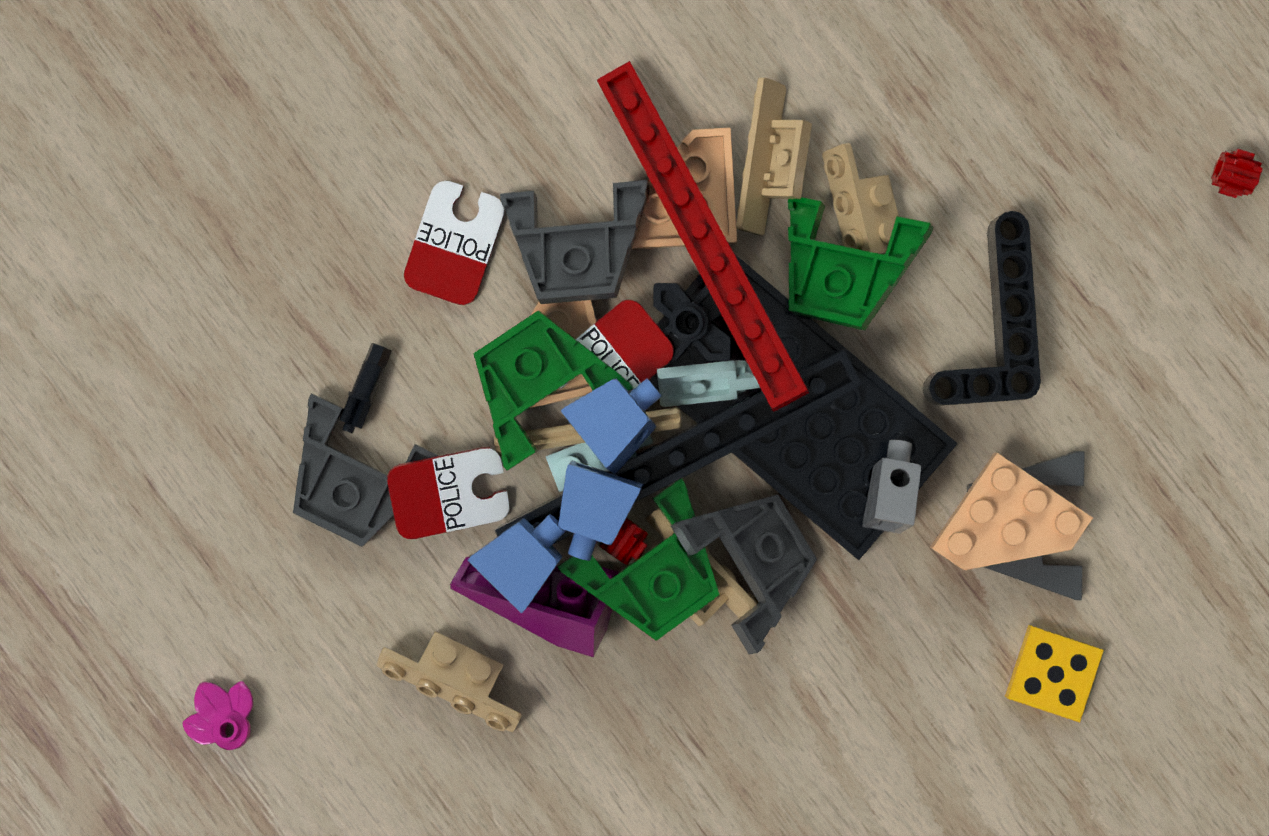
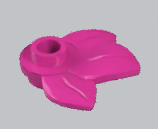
(218, 709)

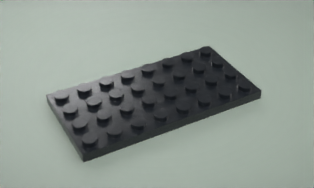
(828, 454)

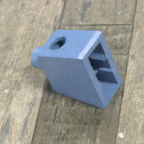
(614, 420)
(594, 506)
(520, 560)

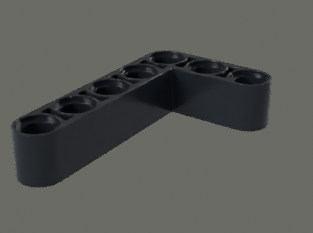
(1004, 325)

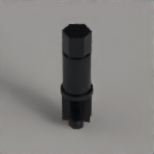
(365, 388)

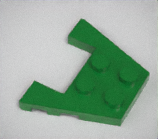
(841, 281)
(528, 367)
(660, 585)

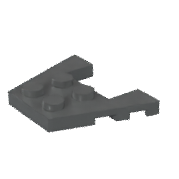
(577, 259)
(337, 488)
(765, 550)
(1053, 577)

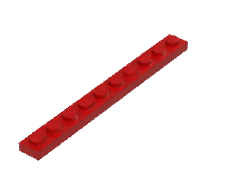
(703, 237)

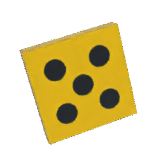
(1054, 673)

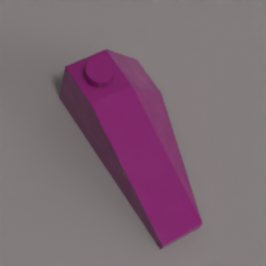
(558, 613)

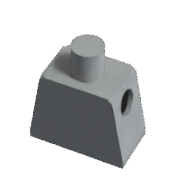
(890, 506)

